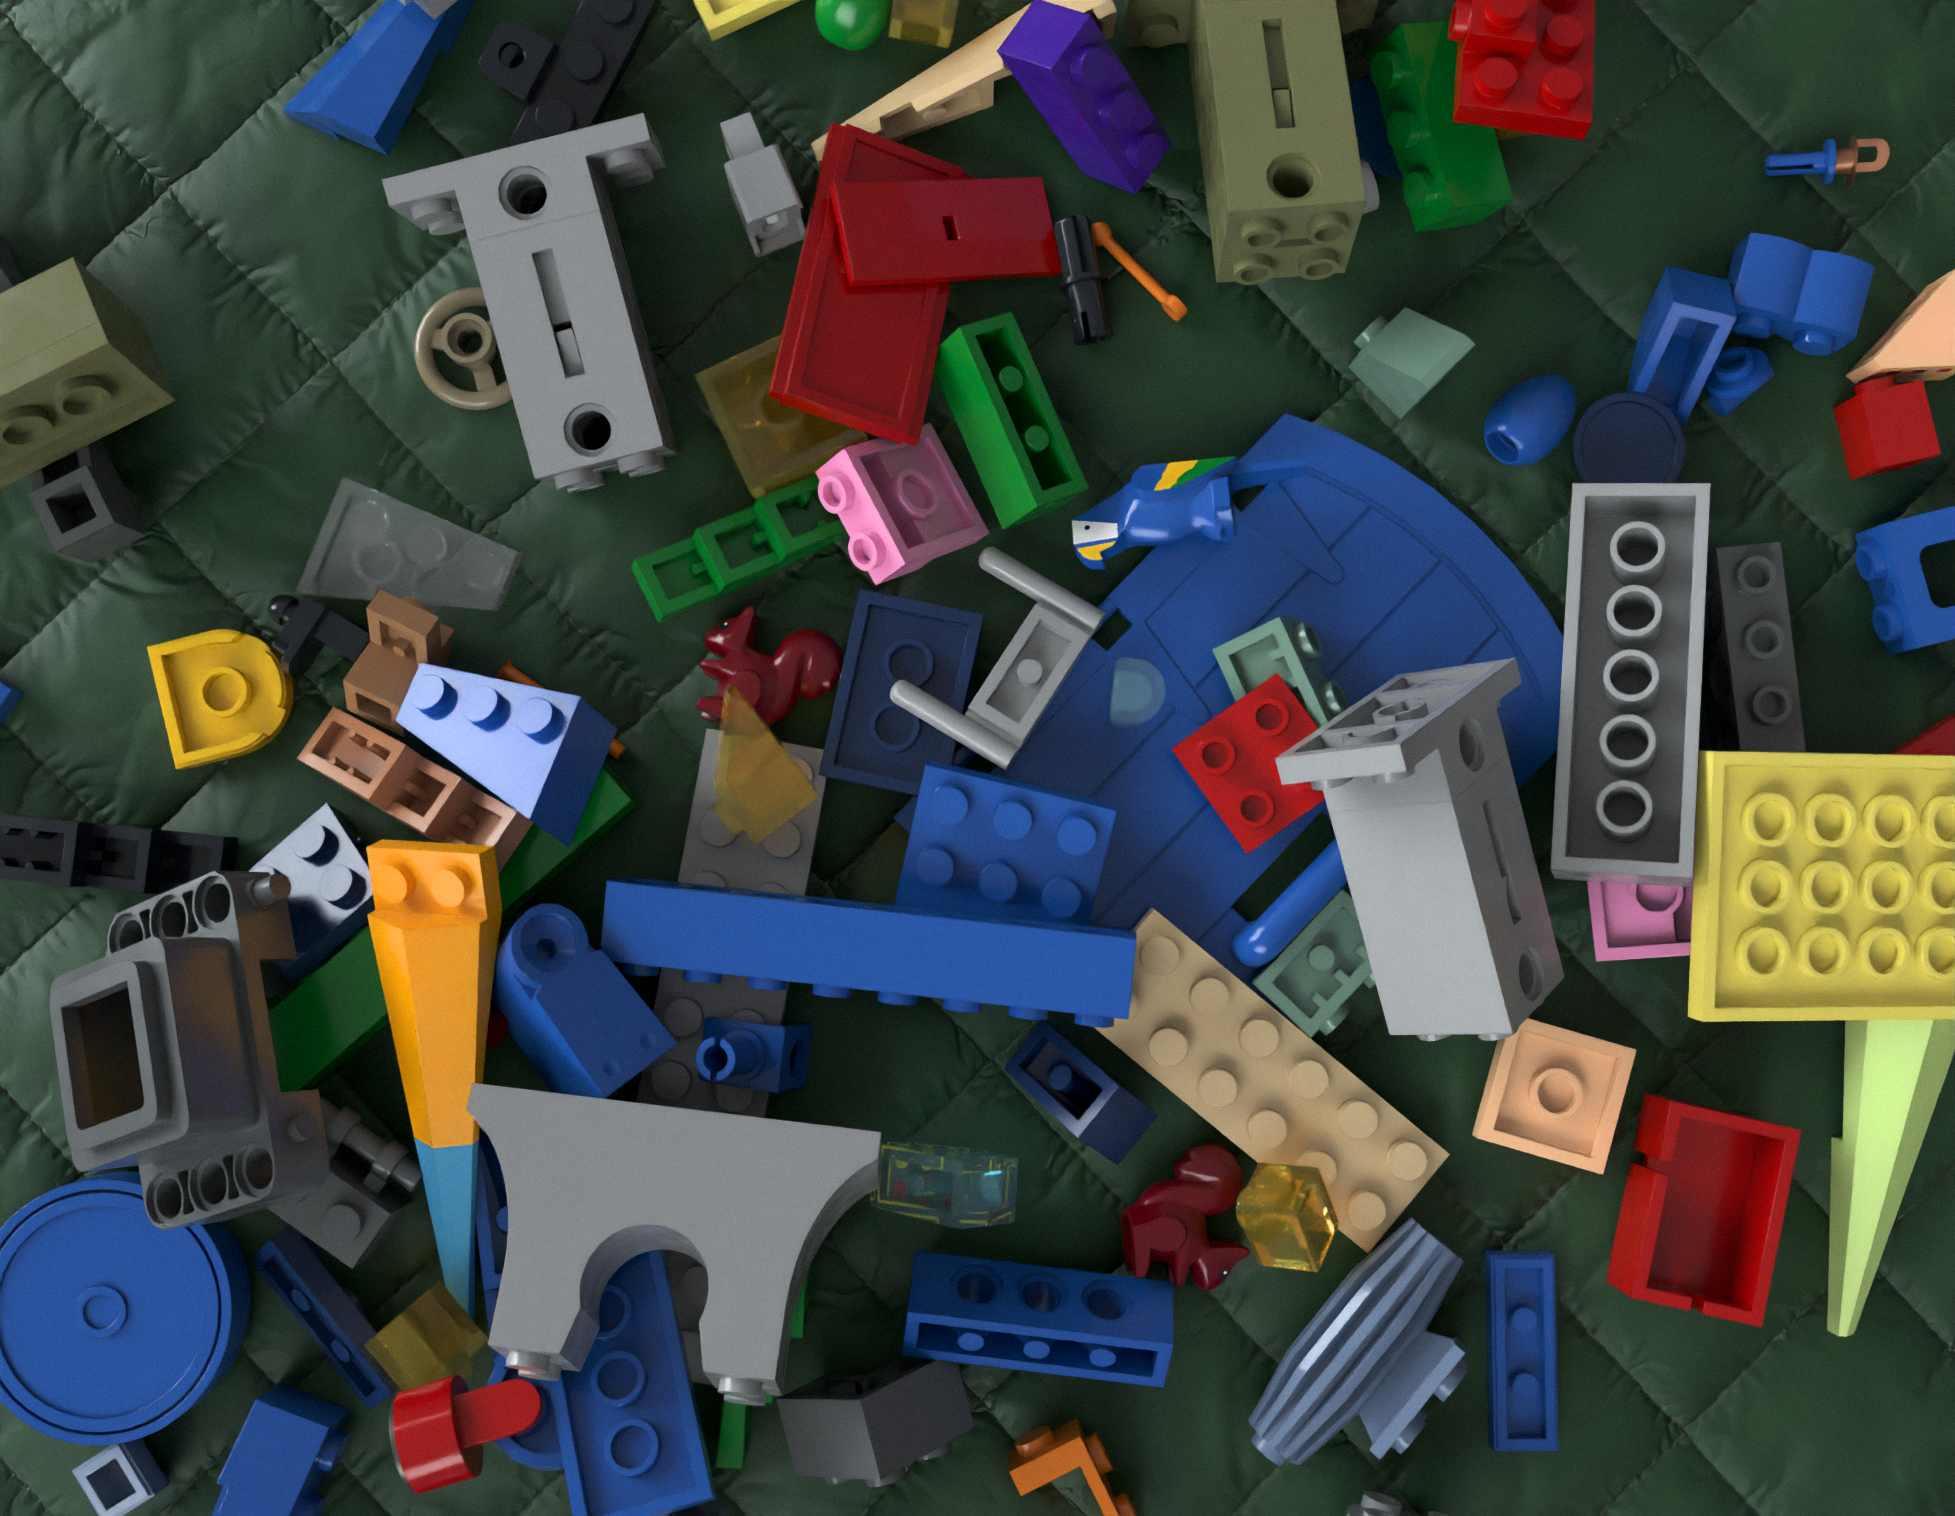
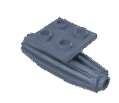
(1367, 1355)

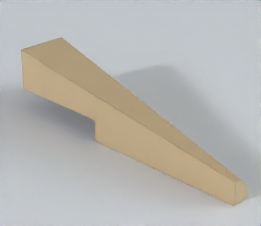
(957, 83)

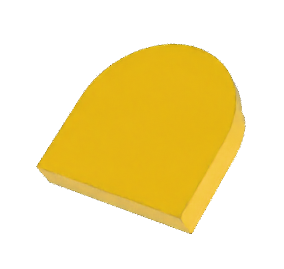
(220, 695)

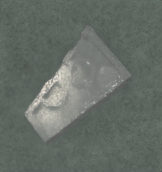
(406, 551)

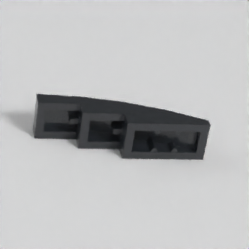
(108, 854)

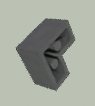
(875, 1420)

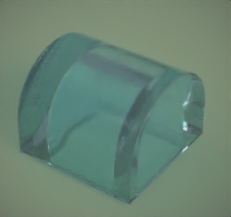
(1135, 693)

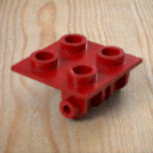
(1237, 765)

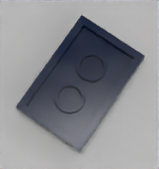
(891, 641)

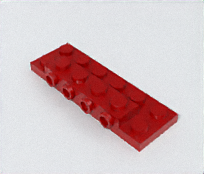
(1524, 65)

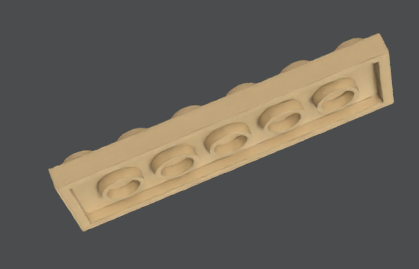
(1268, 1082)

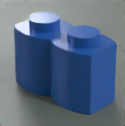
(1797, 293)

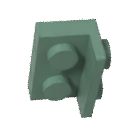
(1291, 651)
(1319, 969)

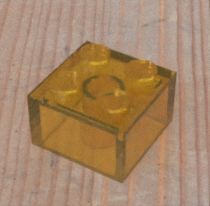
(768, 439)

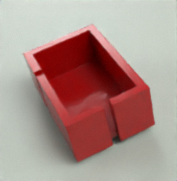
(1703, 1209)

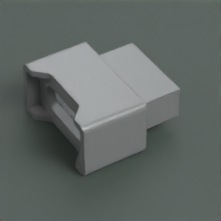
(761, 188)

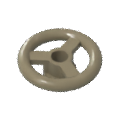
(453, 342)

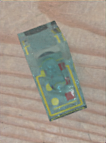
(947, 1184)

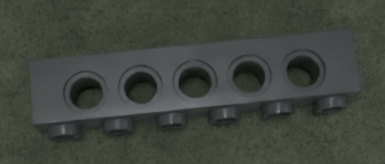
(1749, 653)

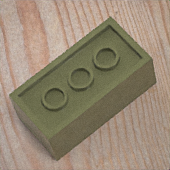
(69, 368)

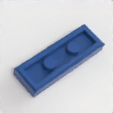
(1521, 1350)

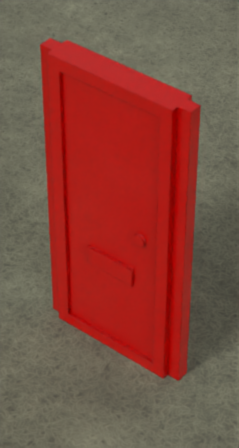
(860, 349)

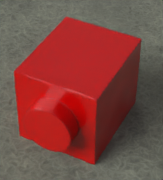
(1886, 427)

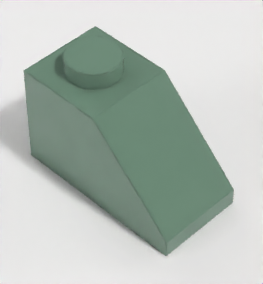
(1407, 358)

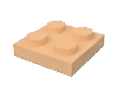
(1555, 1094)

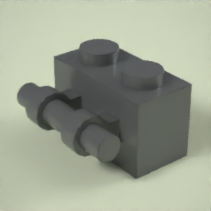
(355, 1204)

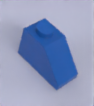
(1681, 338)

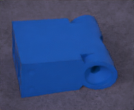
(572, 1006)

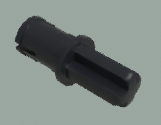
(1082, 280)

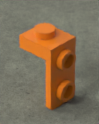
(1048, 1454)

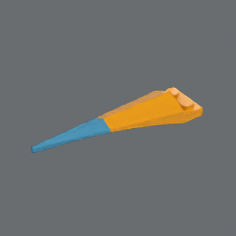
(436, 966)

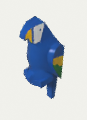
(1172, 503)

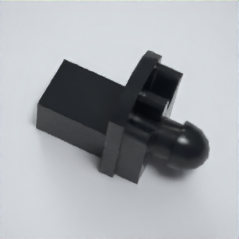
(309, 628)

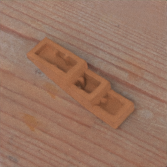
(411, 787)

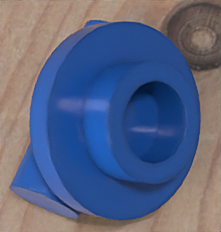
(1736, 377)

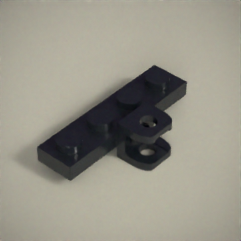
(571, 82)

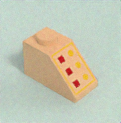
(1918, 342)

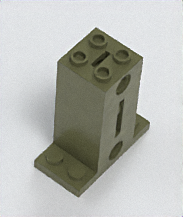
(1269, 127)

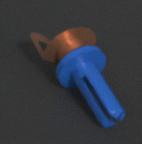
(1829, 160)

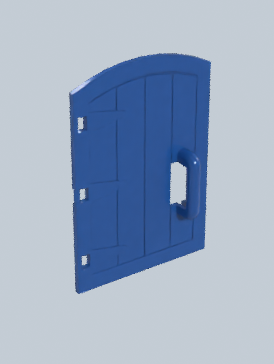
(1390, 589)

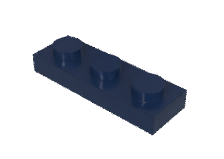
(326, 1312)

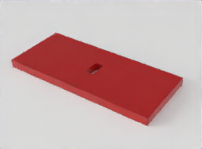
(899, 237)

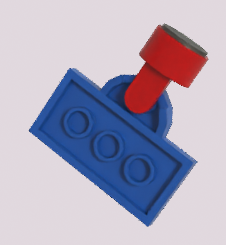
(617, 1428)

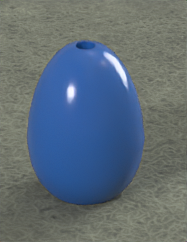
(1530, 420)

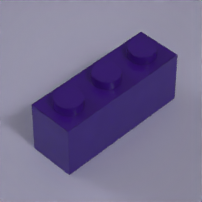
(1085, 95)

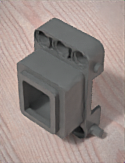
(176, 1057)

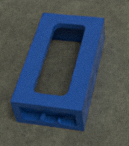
(1891, 564)

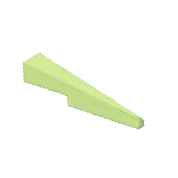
(1888, 1102)

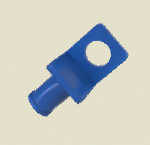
(753, 1054)

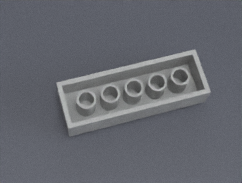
(1631, 684)

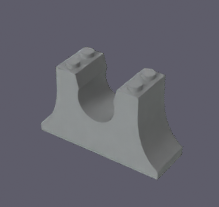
(628, 1178)

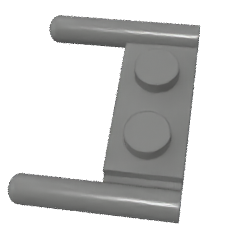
(1025, 674)

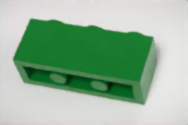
(1447, 166)
(1007, 420)

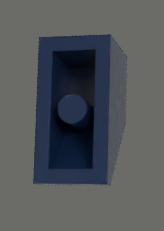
(1080, 1093)

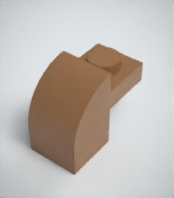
(400, 639)

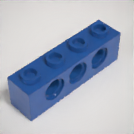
(1039, 1319)

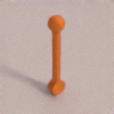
(1170, 303)

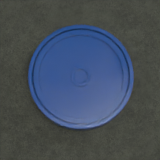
(111, 1317)

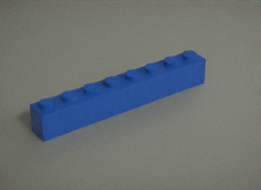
(870, 948)

